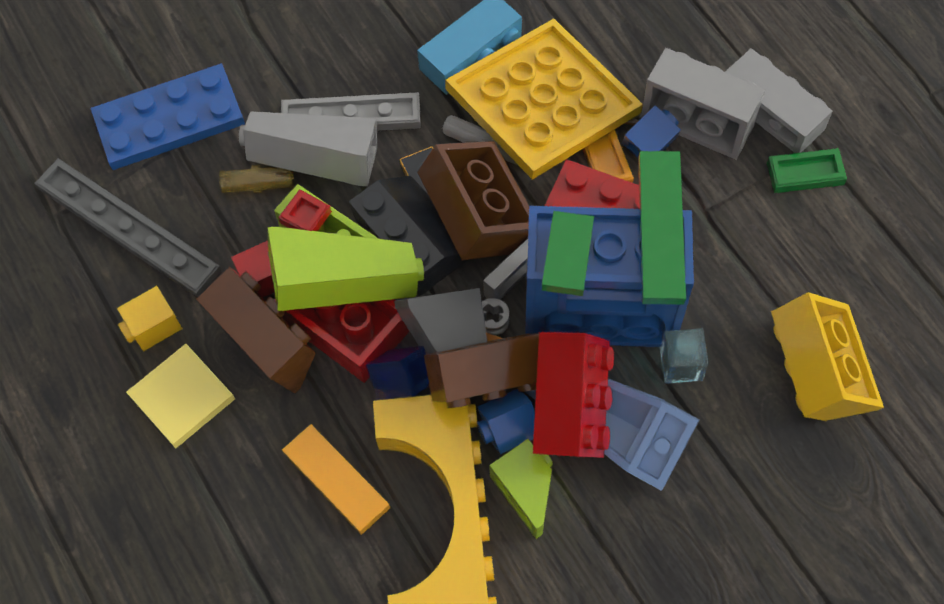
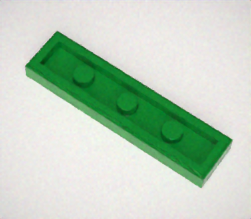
(661, 228)

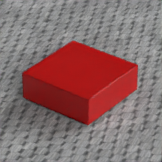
(305, 212)

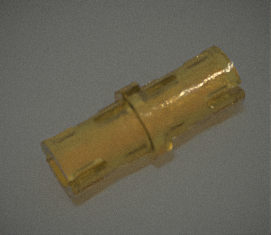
(255, 179)

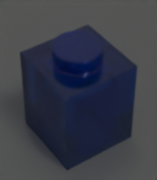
(399, 373)

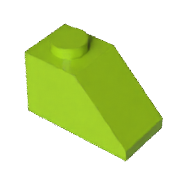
(525, 483)

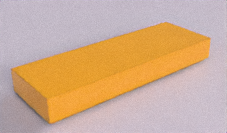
(336, 479)

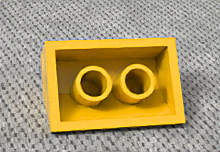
(825, 358)

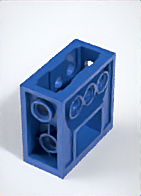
(613, 281)

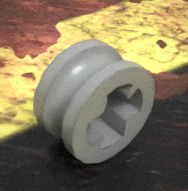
(494, 306)

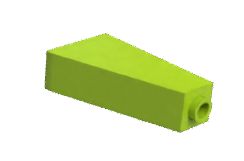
(339, 269)

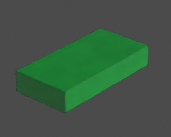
(806, 170)
(567, 253)

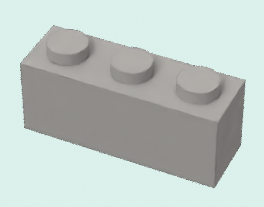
(786, 107)

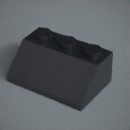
(405, 213)

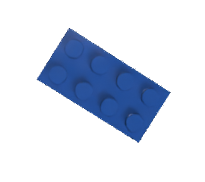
(167, 116)

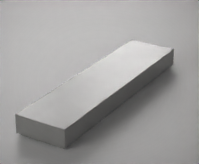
(390, 110)

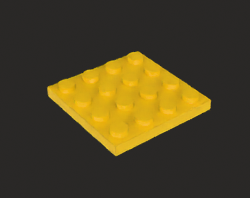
(543, 98)

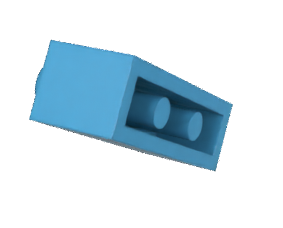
(468, 40)

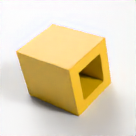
(148, 319)

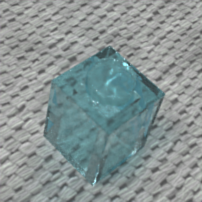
(684, 355)

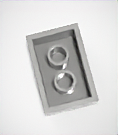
(705, 100)

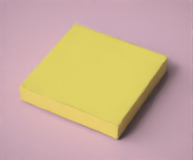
(180, 395)

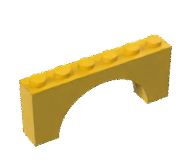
(444, 443)

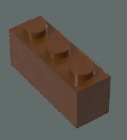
(483, 369)

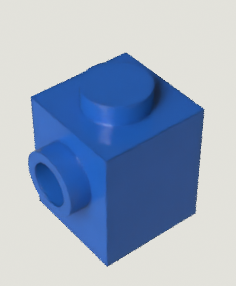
(652, 132)
(507, 421)

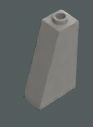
(313, 144)

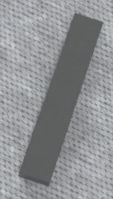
(128, 228)

